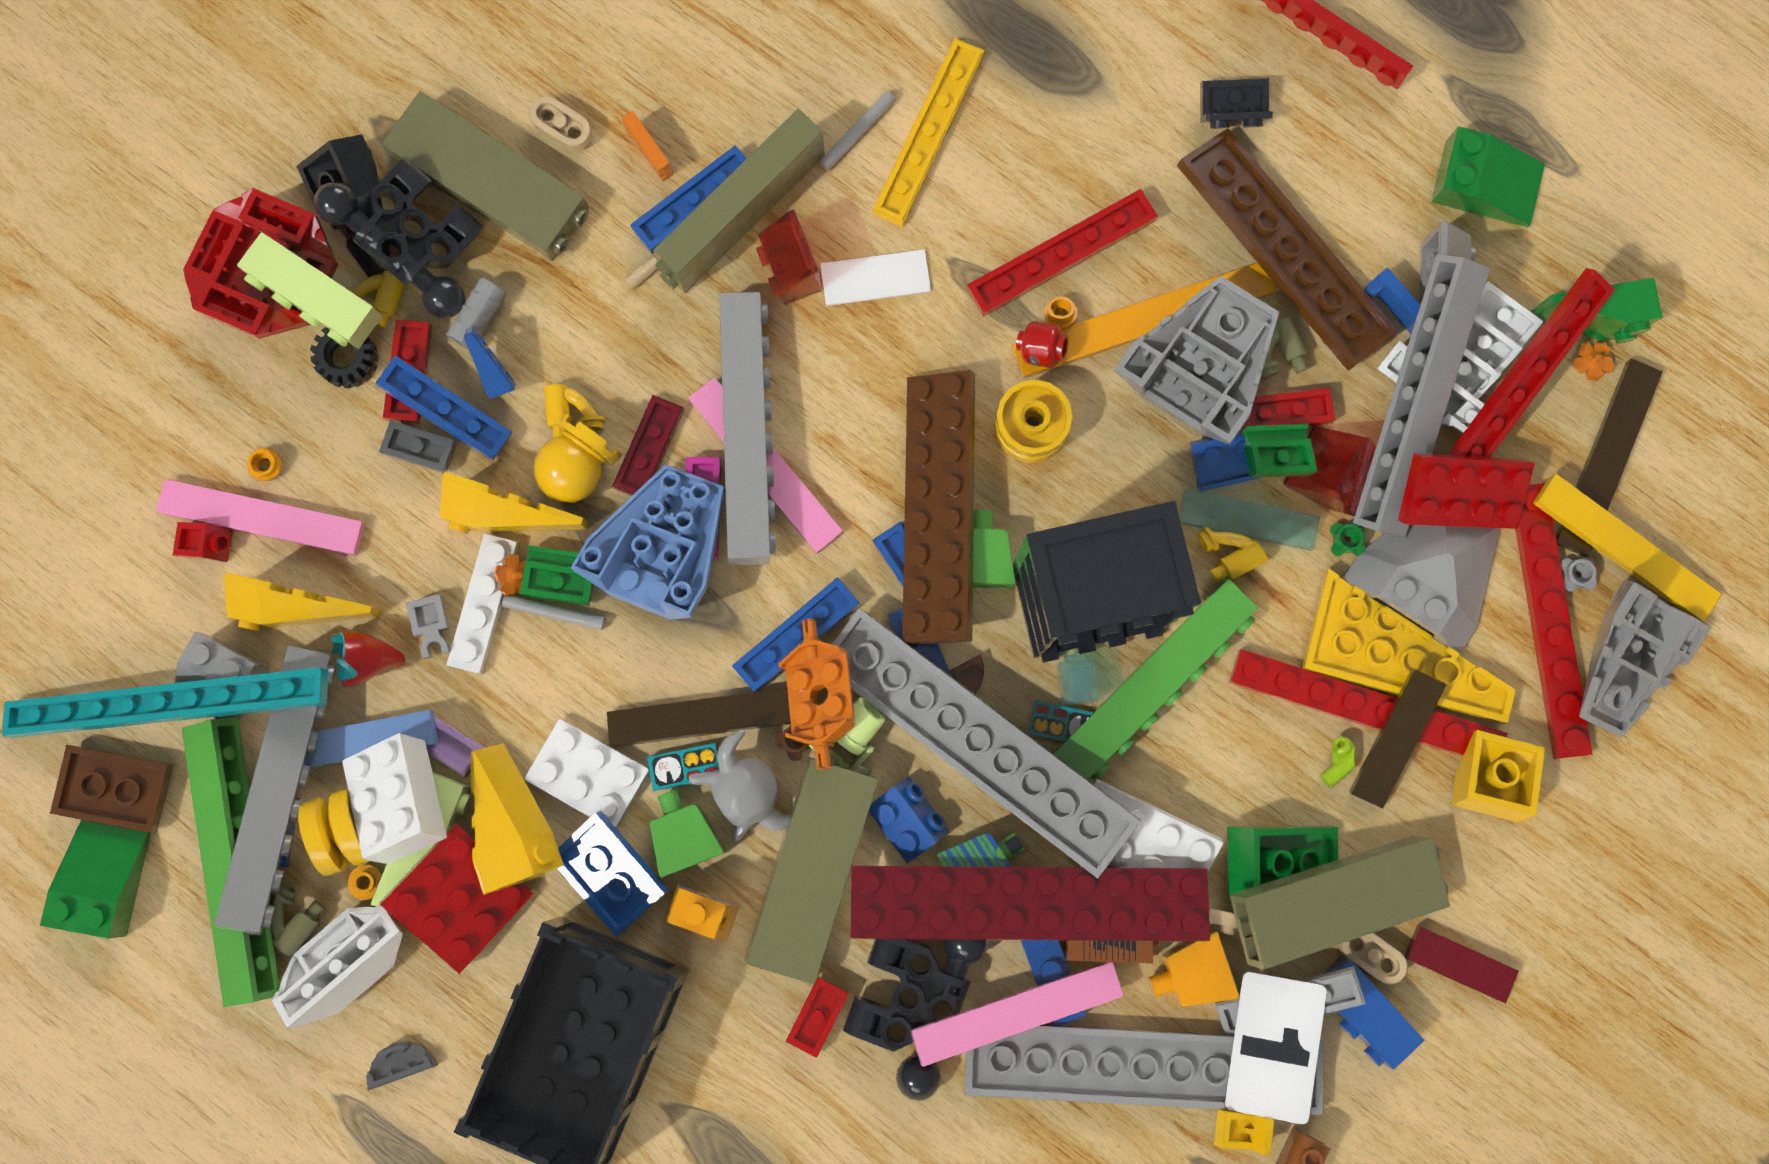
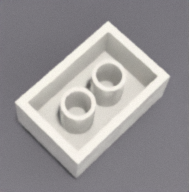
(394, 799)

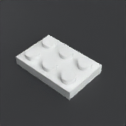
(586, 773)

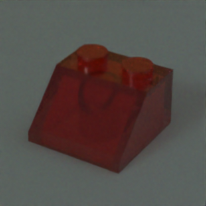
(789, 259)
(1341, 470)

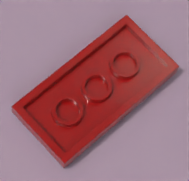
(1465, 491)

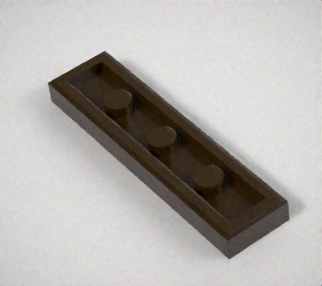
(1397, 738)

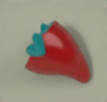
(363, 657)

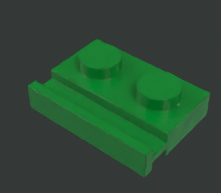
(1278, 451)
(550, 577)

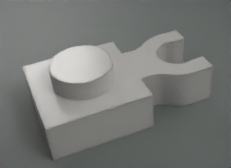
(429, 619)

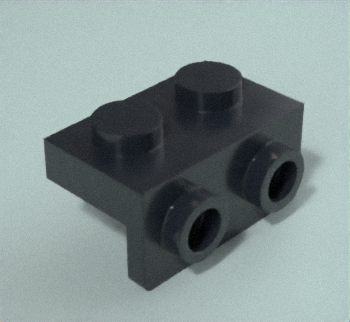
(1234, 101)

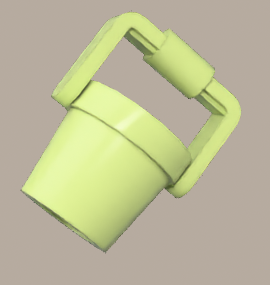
(867, 723)

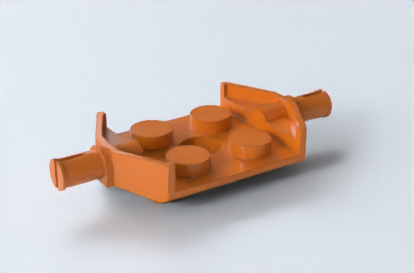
(808, 671)

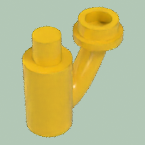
(387, 296)
(557, 405)
(1237, 563)

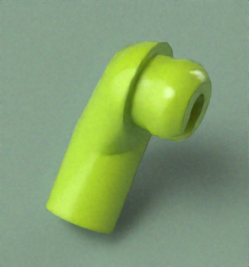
(1342, 762)

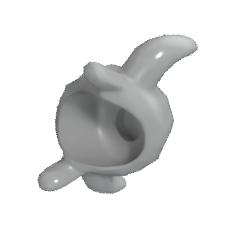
(743, 789)

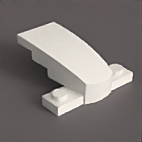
(1493, 342)

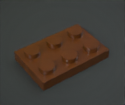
(111, 789)

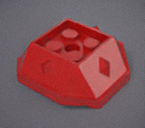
(219, 284)

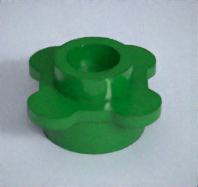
(1356, 536)

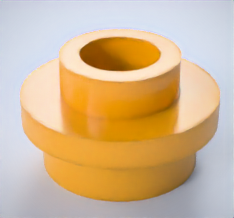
(1064, 306)
(257, 458)
(372, 873)

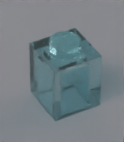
(1077, 680)

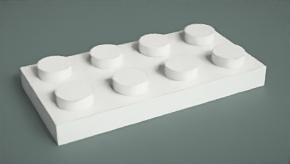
(1161, 838)

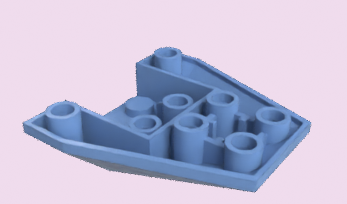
(657, 545)

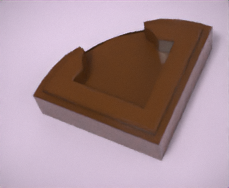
(970, 673)

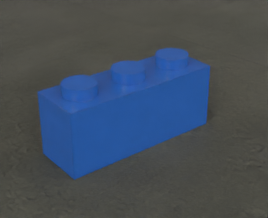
(1377, 1023)

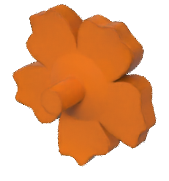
(1593, 360)
(510, 574)

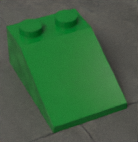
(1487, 177)
(1624, 315)
(1275, 852)
(97, 881)

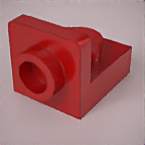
(202, 541)

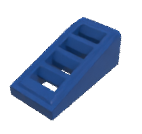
(491, 371)

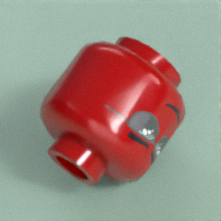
(1042, 344)

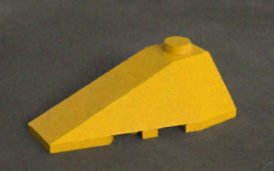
(479, 508)
(273, 606)
(509, 827)

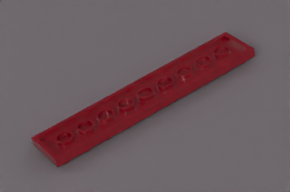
(1029, 903)

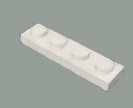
(480, 607)

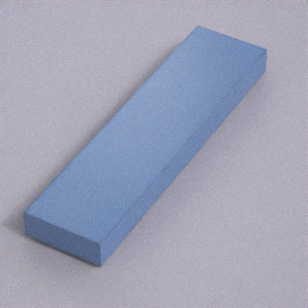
(348, 740)

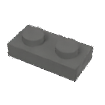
(418, 447)

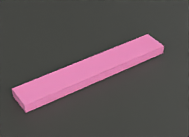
(788, 491)
(260, 517)
(1016, 1013)

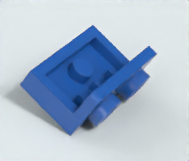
(908, 819)

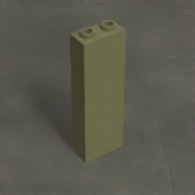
(487, 176)
(740, 202)
(811, 870)
(1339, 901)

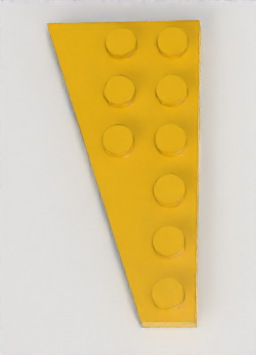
(1377, 648)

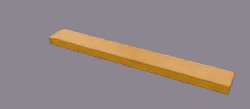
(1138, 319)

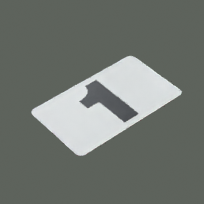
(1275, 1047)

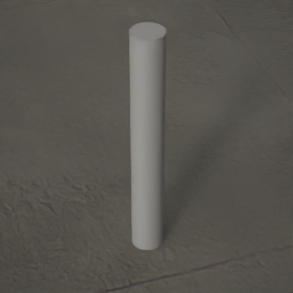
(857, 130)
(553, 611)

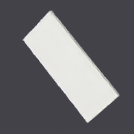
(875, 277)

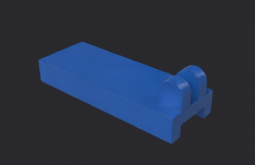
(1395, 297)

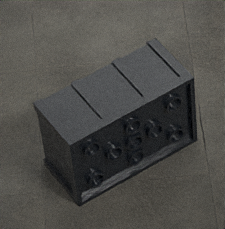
(1104, 580)
(573, 1047)

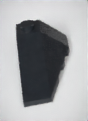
(351, 163)

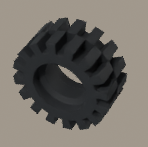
(343, 376)

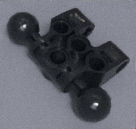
(403, 185)
(870, 1019)

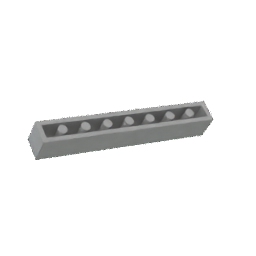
(1422, 387)
(744, 429)
(271, 807)

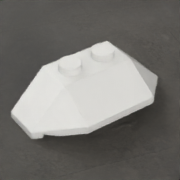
(338, 965)

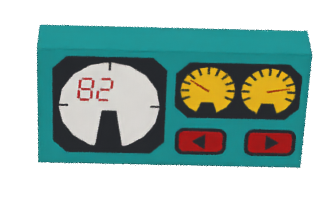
(1056, 721)
(674, 768)

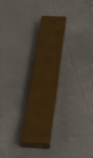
(1614, 443)
(698, 717)

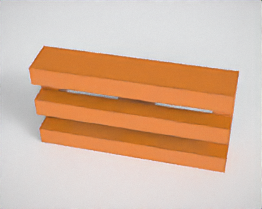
(647, 146)

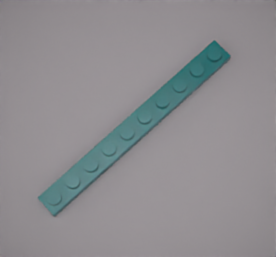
(166, 703)

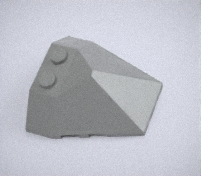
(1205, 359)
(1430, 577)
(1634, 655)

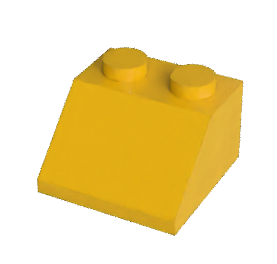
(1499, 777)

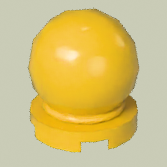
(571, 464)

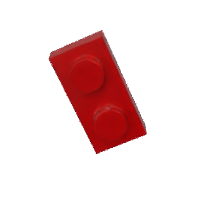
(817, 1017)

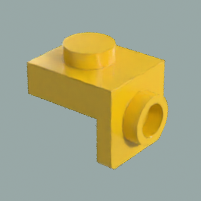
(1244, 1131)

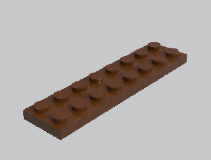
(1287, 249)
(939, 509)

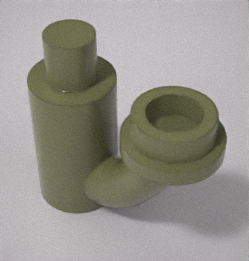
(1290, 345)
(294, 934)

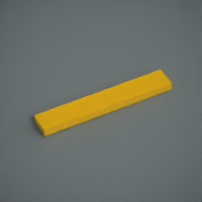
(928, 132)
(1627, 548)

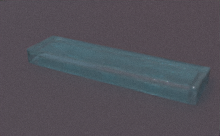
(1249, 519)

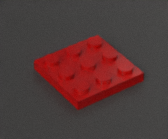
(445, 902)

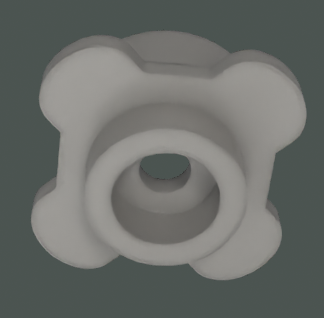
(1585, 567)

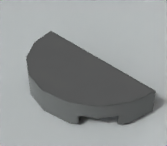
(398, 1062)

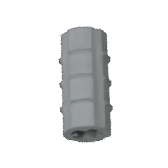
(477, 311)

